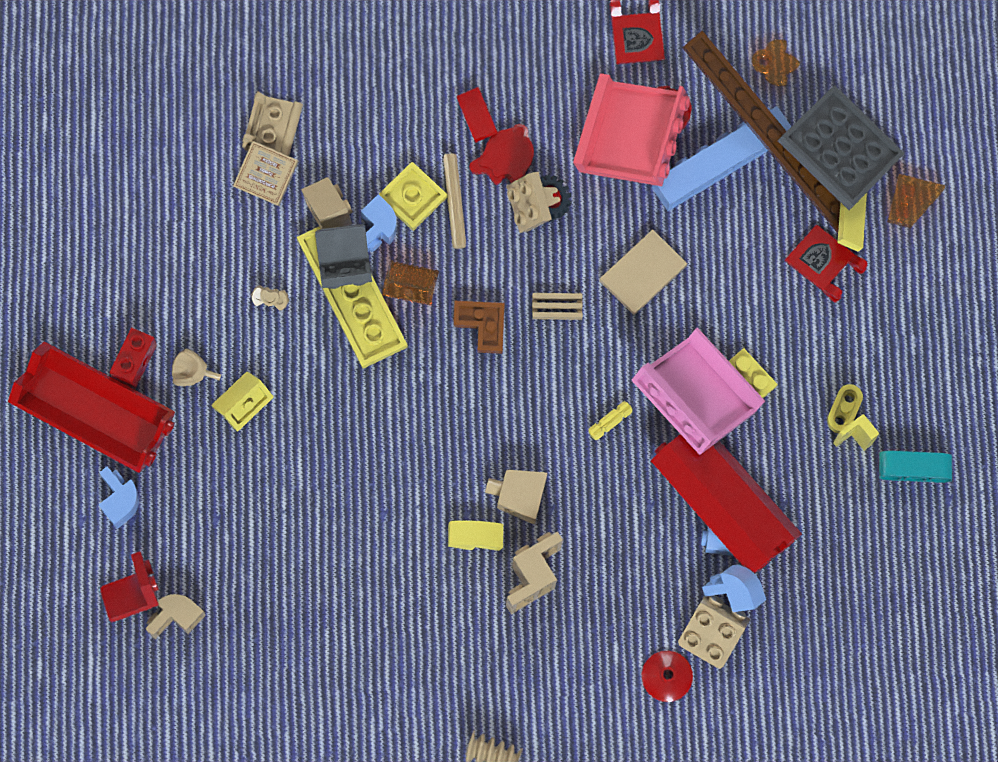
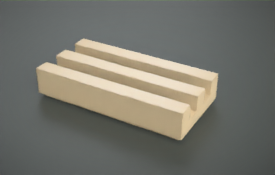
(557, 297)

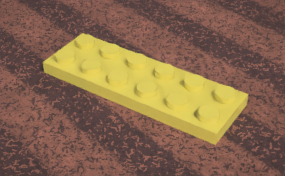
(359, 312)

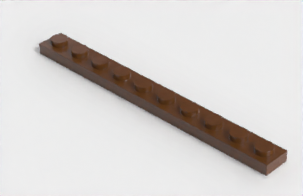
(760, 122)

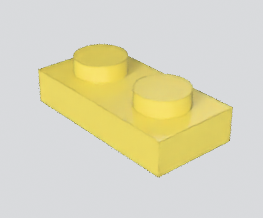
(753, 373)

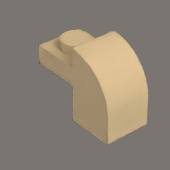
(177, 609)

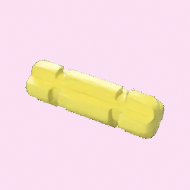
(610, 420)

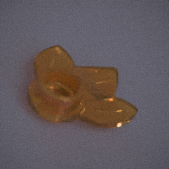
(778, 61)

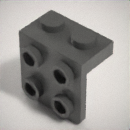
(343, 256)

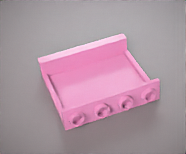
(698, 391)

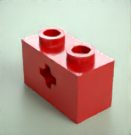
(133, 358)

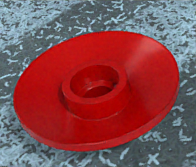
(667, 689)

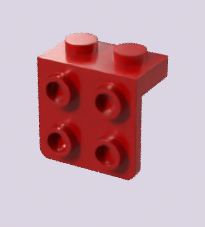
(131, 593)

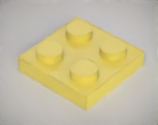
(413, 196)

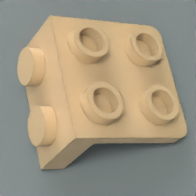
(713, 631)

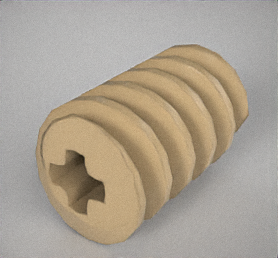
(489, 752)

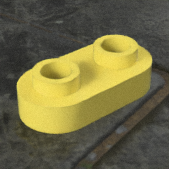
(844, 409)

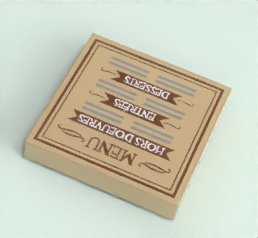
(265, 173)

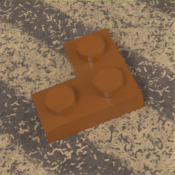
(487, 318)

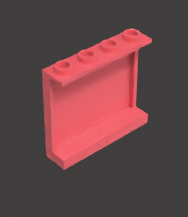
(631, 131)

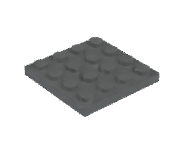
(841, 147)

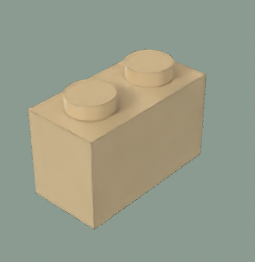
(326, 204)

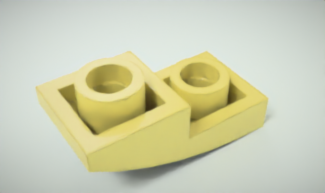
(475, 534)

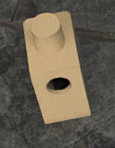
(519, 493)

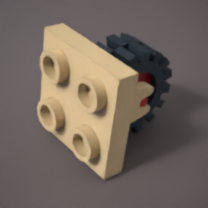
(537, 200)

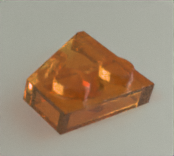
(912, 199)

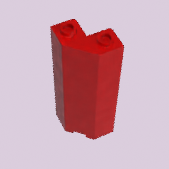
(92, 407)
(727, 501)

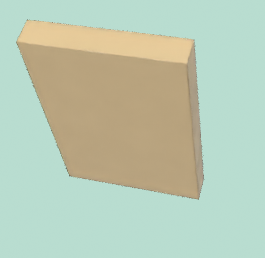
(643, 272)

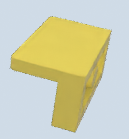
(243, 400)
(861, 431)

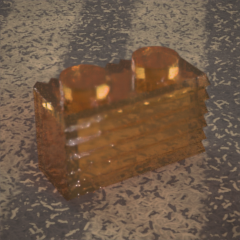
(410, 283)

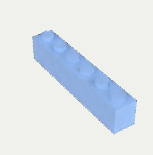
(712, 163)

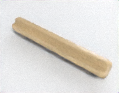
(454, 201)

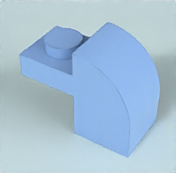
(382, 220)
(123, 502)
(741, 586)

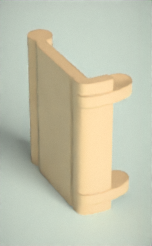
(272, 123)

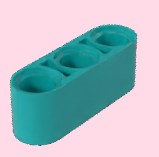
(915, 466)

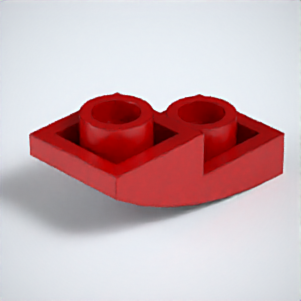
(476, 114)

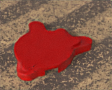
(506, 155)

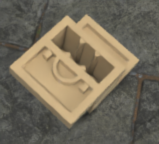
(533, 571)

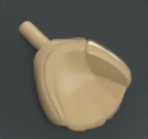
(190, 369)

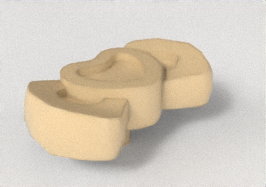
(270, 297)

